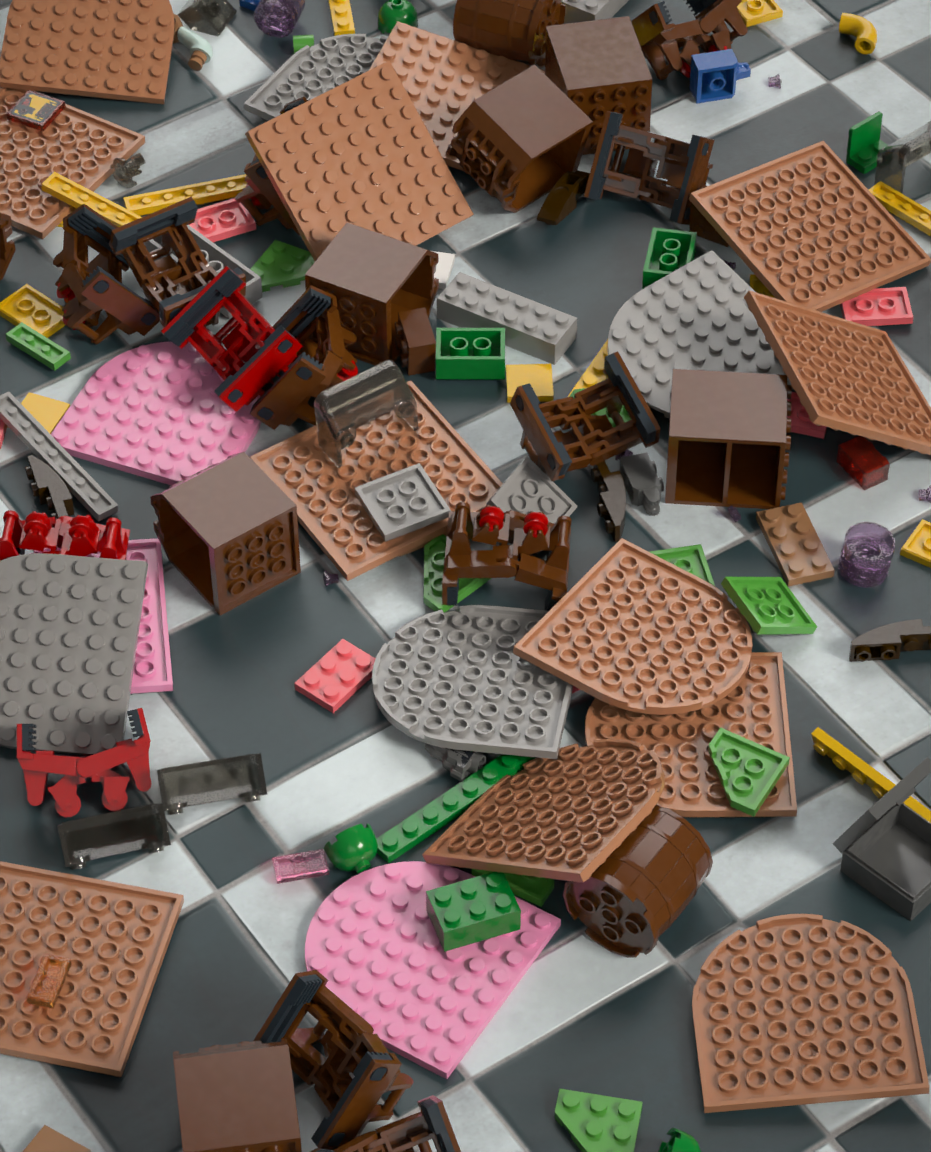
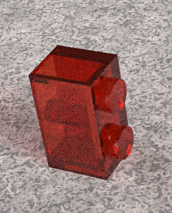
(863, 462)

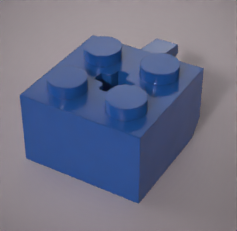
(715, 75)

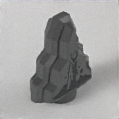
(458, 762)

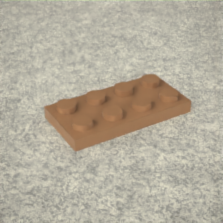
(795, 544)

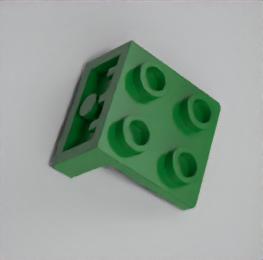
(865, 143)

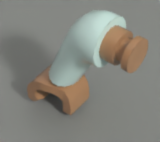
(200, 49)

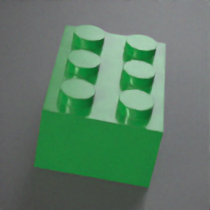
(667, 253)
(470, 353)
(473, 910)

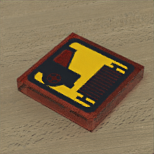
(36, 110)

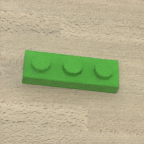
(38, 346)

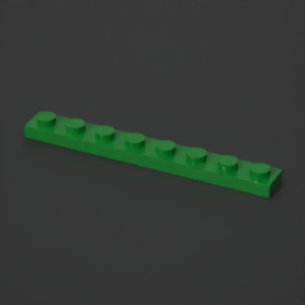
(446, 807)

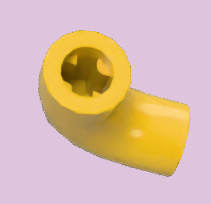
(861, 29)

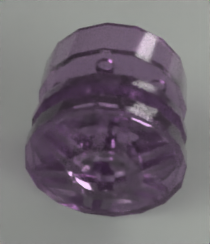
(278, 17)
(866, 554)

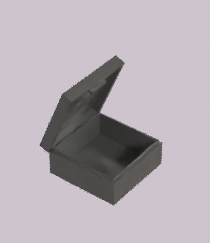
(891, 849)

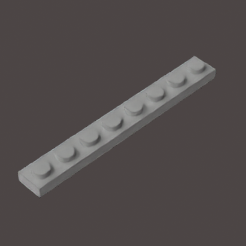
(53, 454)

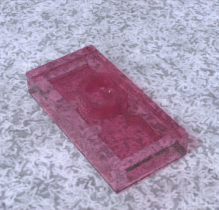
(300, 866)

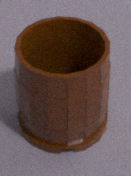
(508, 27)
(642, 884)

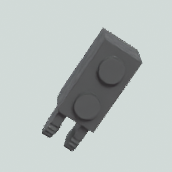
(642, 482)

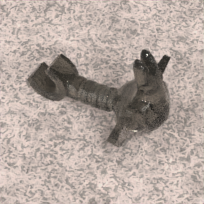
(124, 173)

